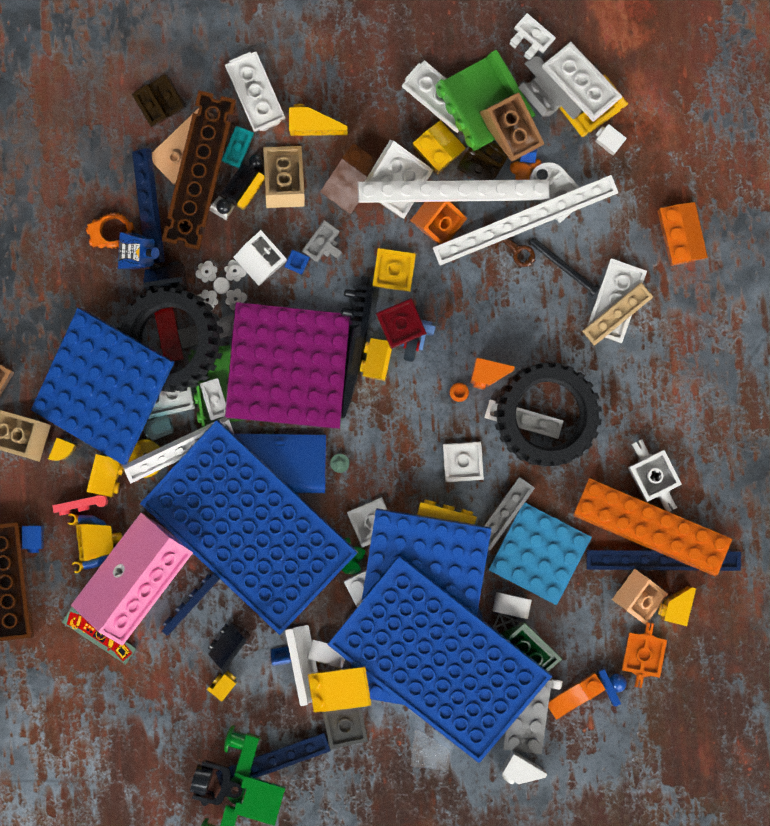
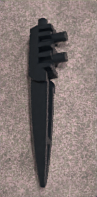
(357, 335)

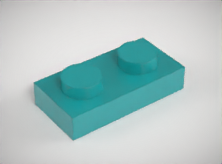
(237, 147)

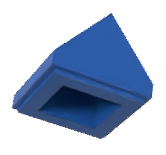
(280, 656)

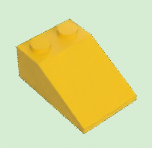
(308, 122)
(339, 689)

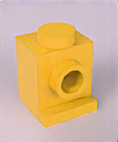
(223, 685)

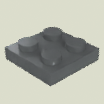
(345, 727)

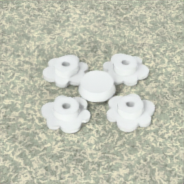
(221, 285)

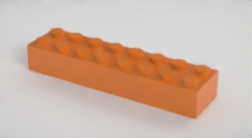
(652, 527)

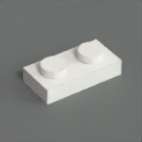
(214, 398)

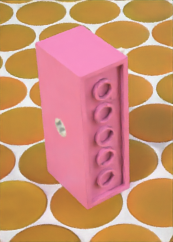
(131, 579)

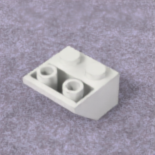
(260, 258)

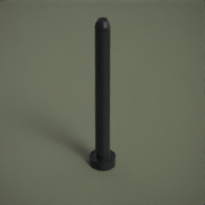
(565, 267)

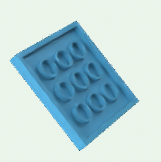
(540, 553)

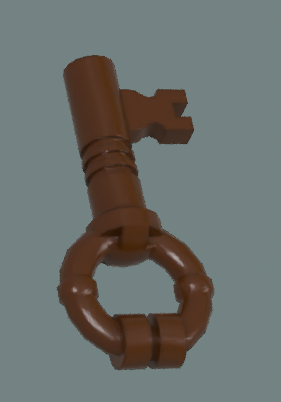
(517, 250)

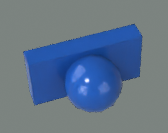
(613, 685)

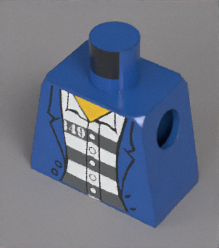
(136, 251)

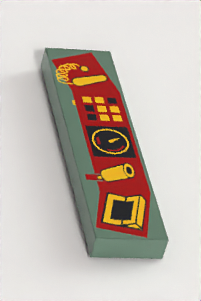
(84, 628)

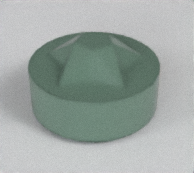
(339, 463)

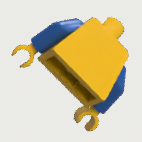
(94, 541)

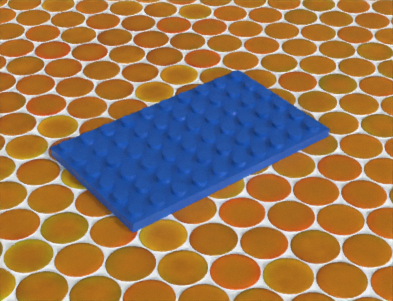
(248, 527)
(442, 549)
(439, 659)

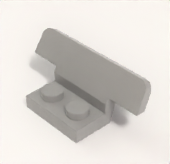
(546, 93)

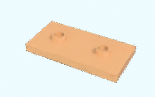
(169, 154)

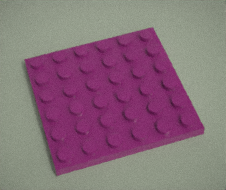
(287, 365)

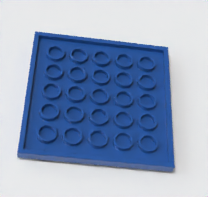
(102, 386)

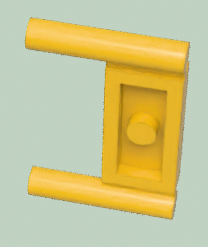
(584, 124)

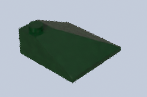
(533, 645)

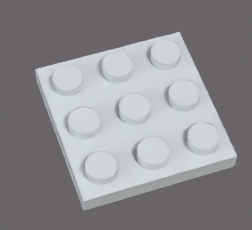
(398, 165)

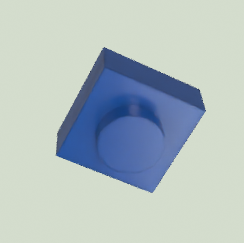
(297, 262)

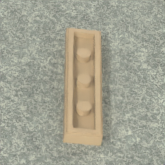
(617, 314)

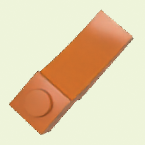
(575, 695)

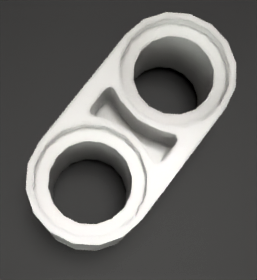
(512, 605)
(325, 654)

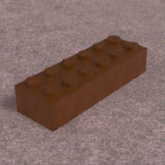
(14, 590)

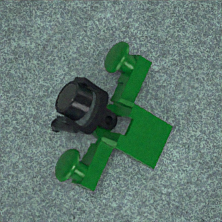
(261, 797)

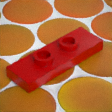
(169, 334)

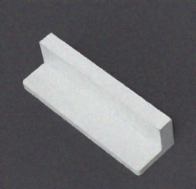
(299, 645)

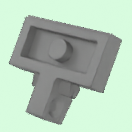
(323, 243)

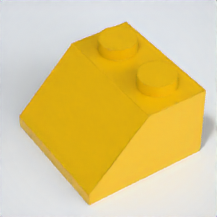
(438, 146)
(377, 359)
(105, 476)
(678, 606)

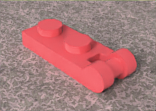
(82, 504)

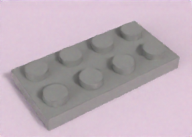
(529, 728)

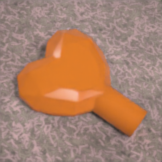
(523, 169)

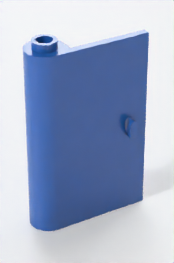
(297, 462)

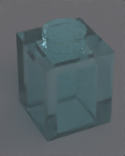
(159, 428)

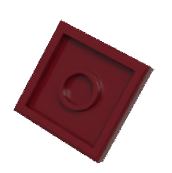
(401, 323)

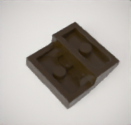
(159, 100)
(484, 162)

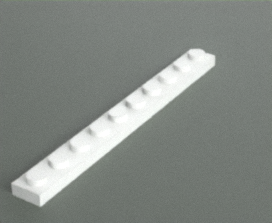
(452, 191)
(525, 220)

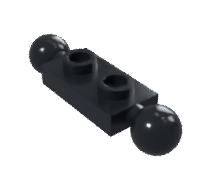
(239, 183)

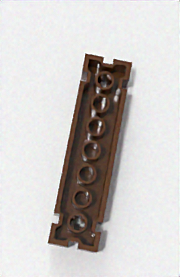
(199, 170)

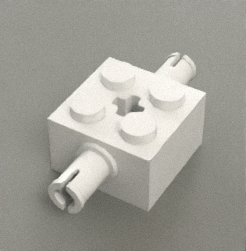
(665, 481)

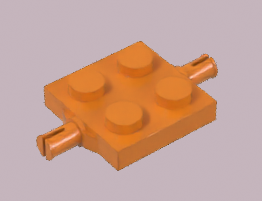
(644, 654)

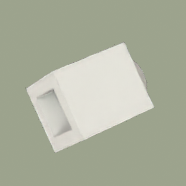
(610, 139)

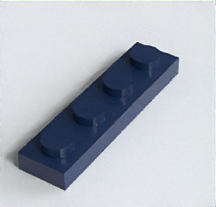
(195, 596)

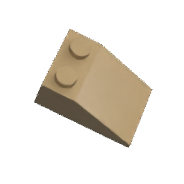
(283, 176)
(22, 435)

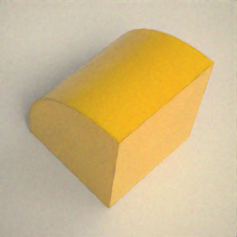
(61, 450)

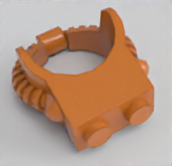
(95, 230)

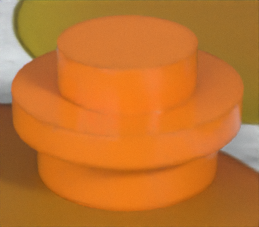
(459, 392)

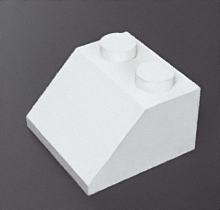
(521, 770)

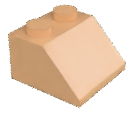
(640, 596)

